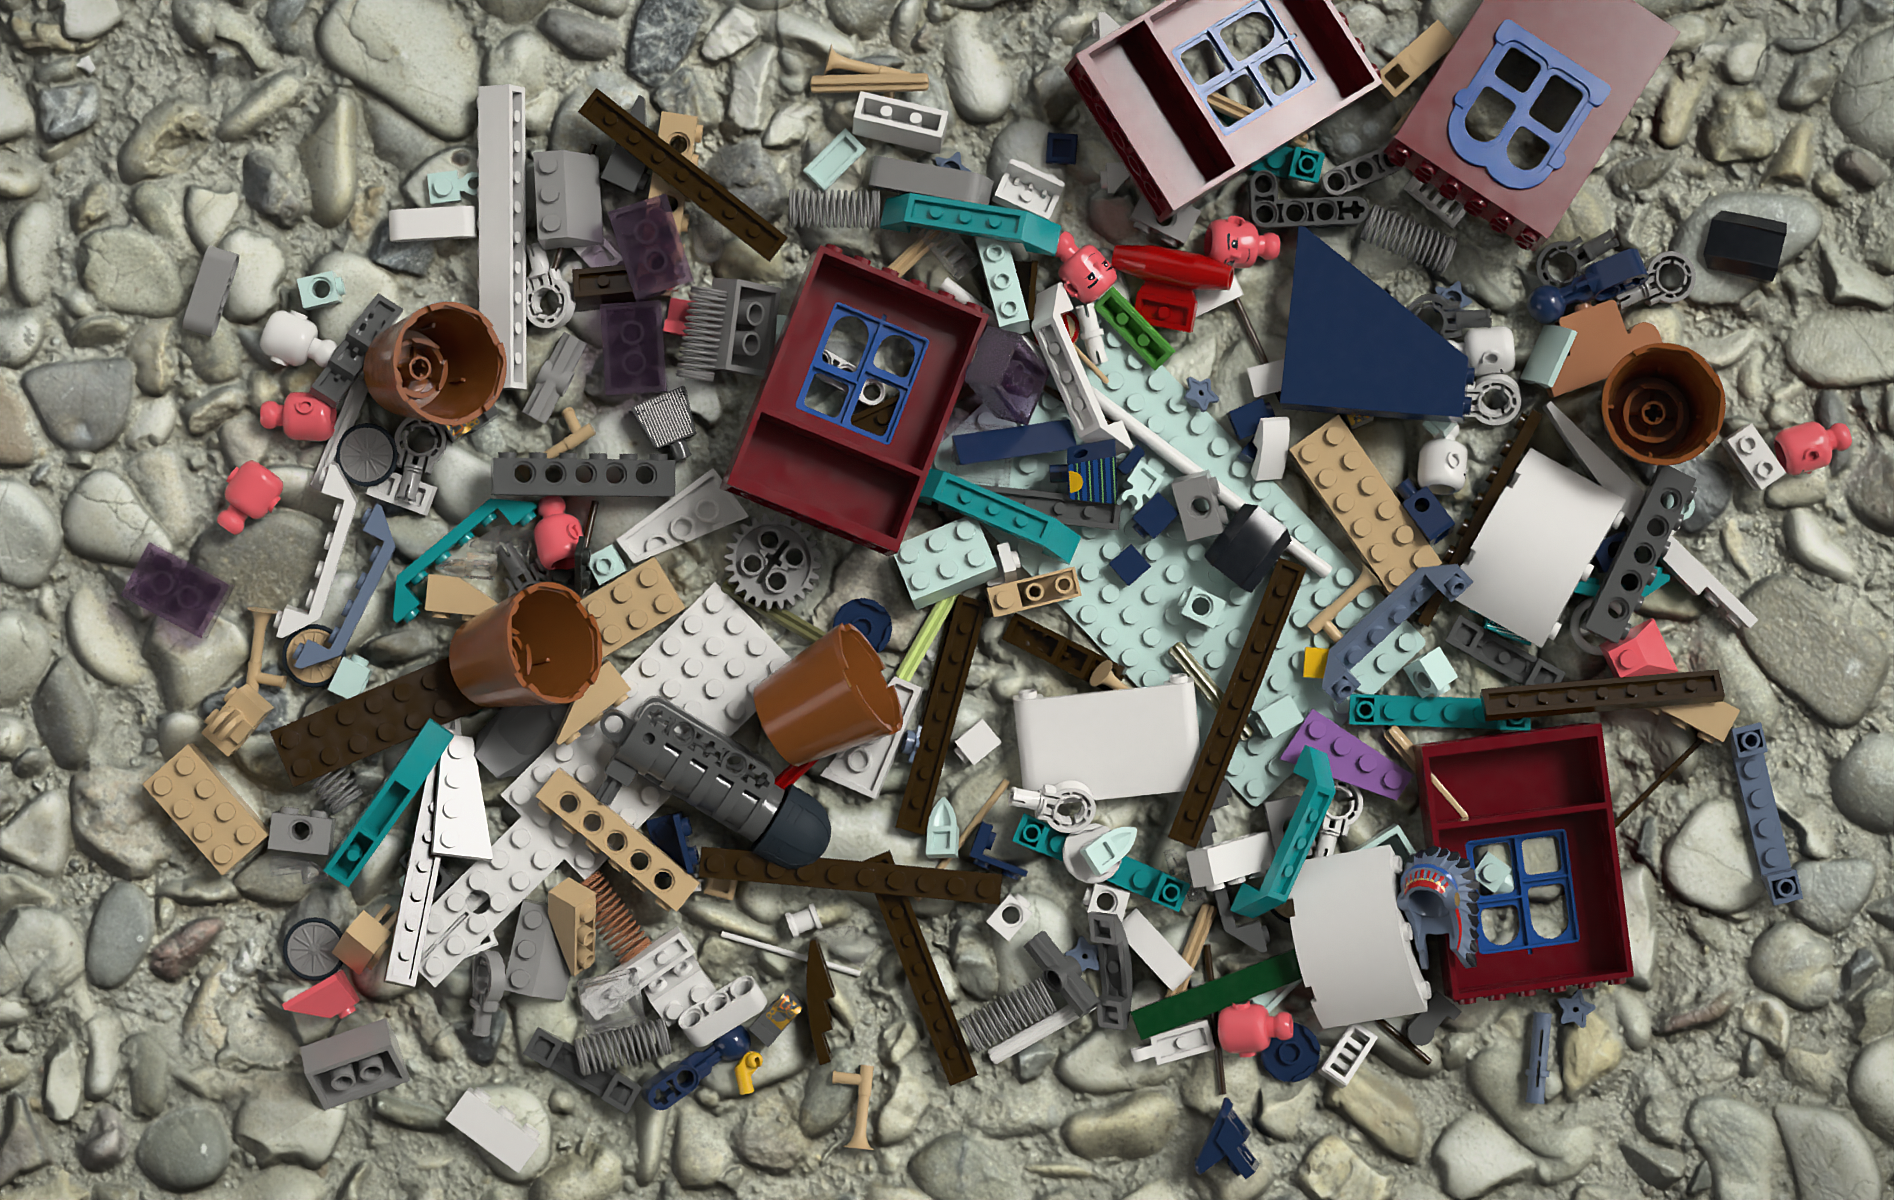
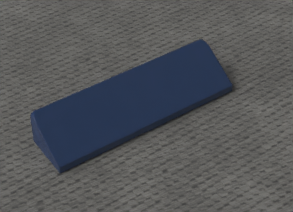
(1013, 442)

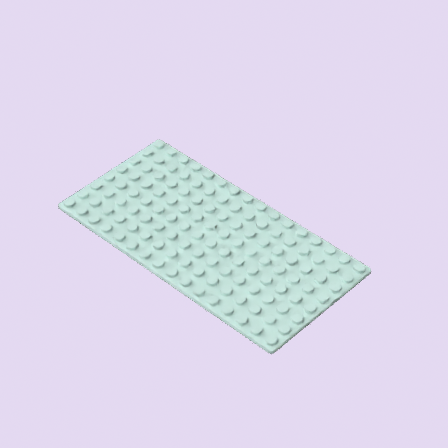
(1143, 619)

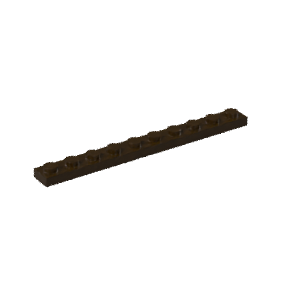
(1237, 703)
(854, 876)

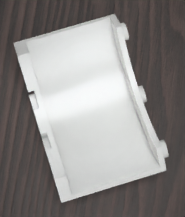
(1538, 547)
(1356, 938)

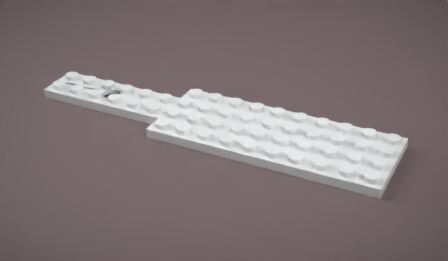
(699, 664)

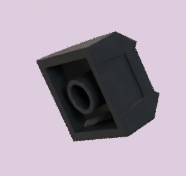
(1745, 245)
(1248, 546)

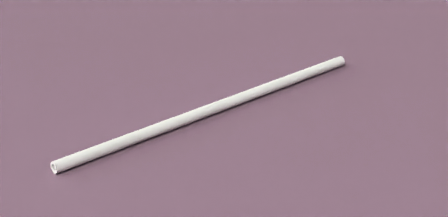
(1149, 438)

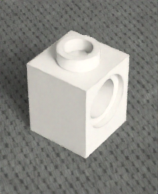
(976, 742)
(1120, 899)
(1005, 928)

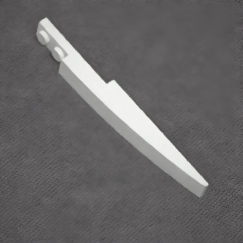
(1678, 559)

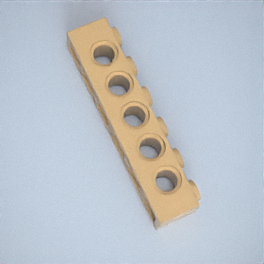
(673, 127)
(658, 861)

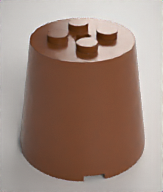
(454, 364)
(1681, 393)
(528, 650)
(828, 699)

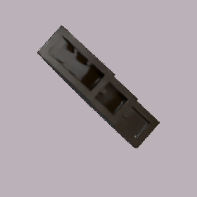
(1057, 649)
(819, 989)

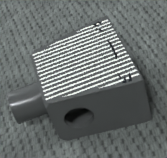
(668, 421)

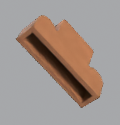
(1598, 344)

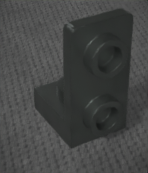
(578, 579)

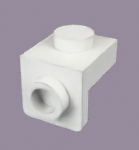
(1007, 563)

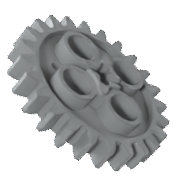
(794, 577)

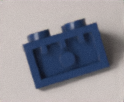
(671, 836)

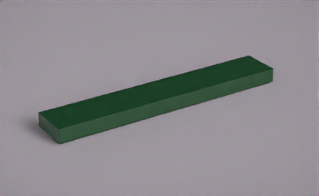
(1216, 994)

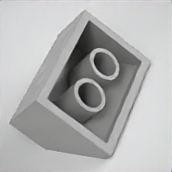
(568, 199)
(746, 328)
(536, 957)
(354, 1064)

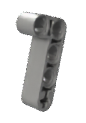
(929, 180)

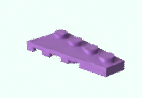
(1348, 757)

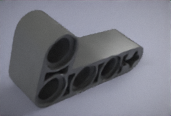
(1306, 205)

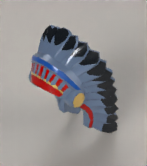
(1441, 899)

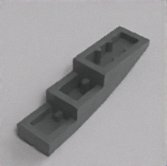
(349, 358)

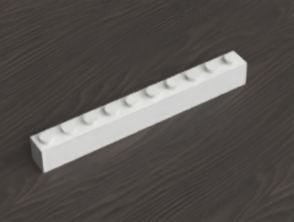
(503, 222)

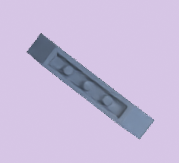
(1385, 618)
(313, 653)
(1761, 813)

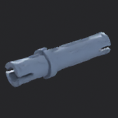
(1535, 1093)

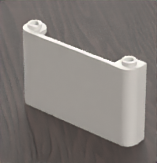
(1110, 739)

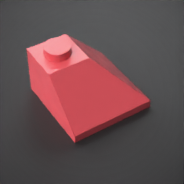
(1639, 653)
(326, 999)

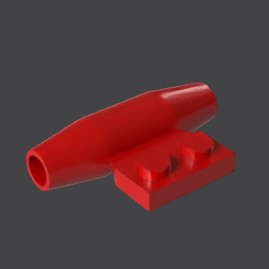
(1170, 282)

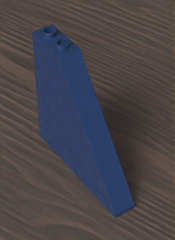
(1362, 349)

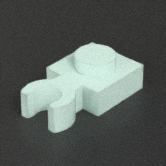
(447, 187)
(1140, 486)

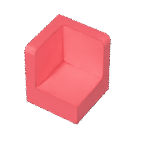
(676, 317)

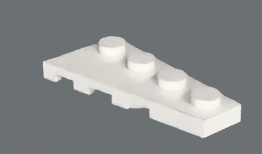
(683, 518)
(868, 764)
(459, 809)

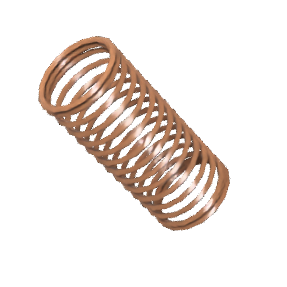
(643, 943)

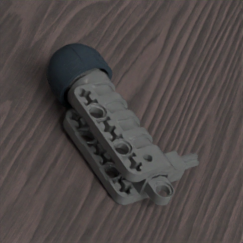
(781, 823)

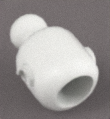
(294, 340)
(1488, 349)
(1443, 464)

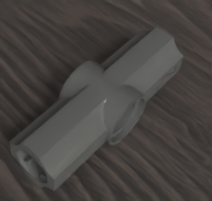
(1061, 974)

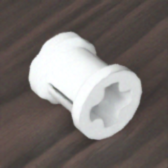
(803, 920)

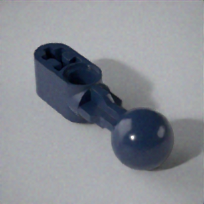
(1600, 281)
(699, 1064)

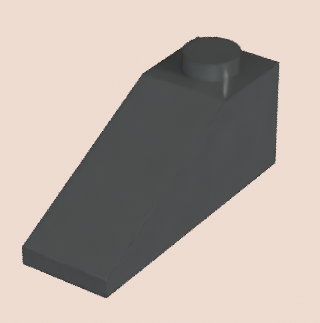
(623, 168)

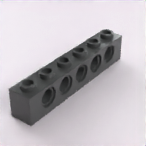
(660, 484)
(1683, 491)

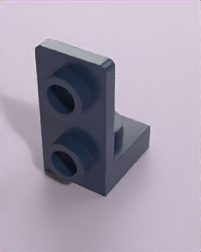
(985, 839)

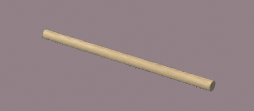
(975, 822)

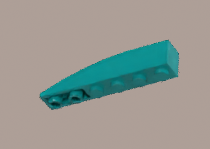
(388, 803)

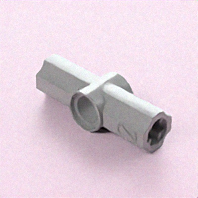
(554, 377)

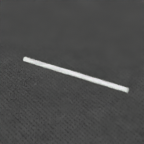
(786, 952)

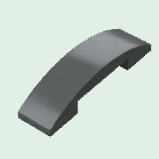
(1501, 654)
(1115, 970)
(562, 1057)

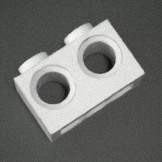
(1753, 457)

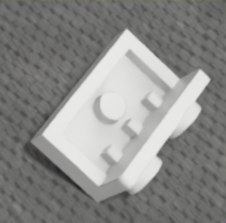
(1028, 189)
(679, 990)

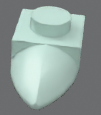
(942, 832)
(1108, 849)
(1494, 874)

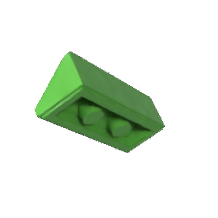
(1134, 328)

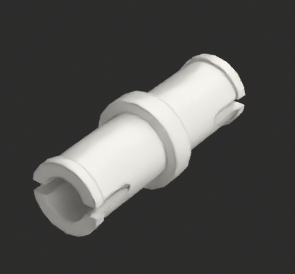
(1091, 333)

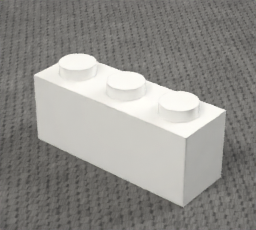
(900, 122)
(1231, 860)
(494, 1128)

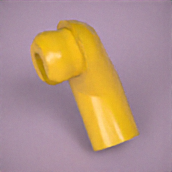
(744, 1070)

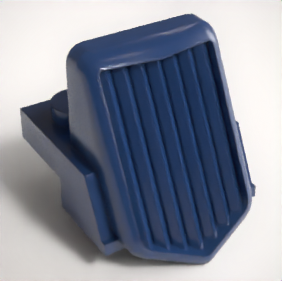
(1228, 1139)

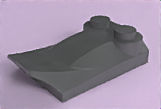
(518, 737)

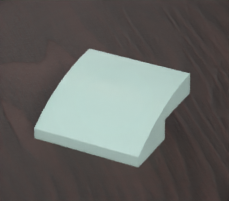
(1548, 355)

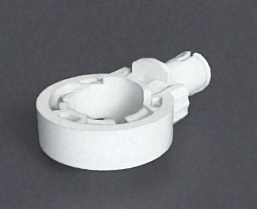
(539, 284)
(1488, 415)
(1048, 799)
(1328, 835)

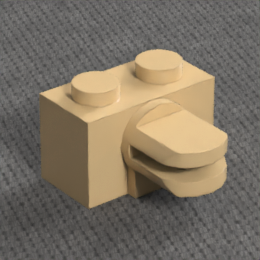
(237, 719)
(365, 940)

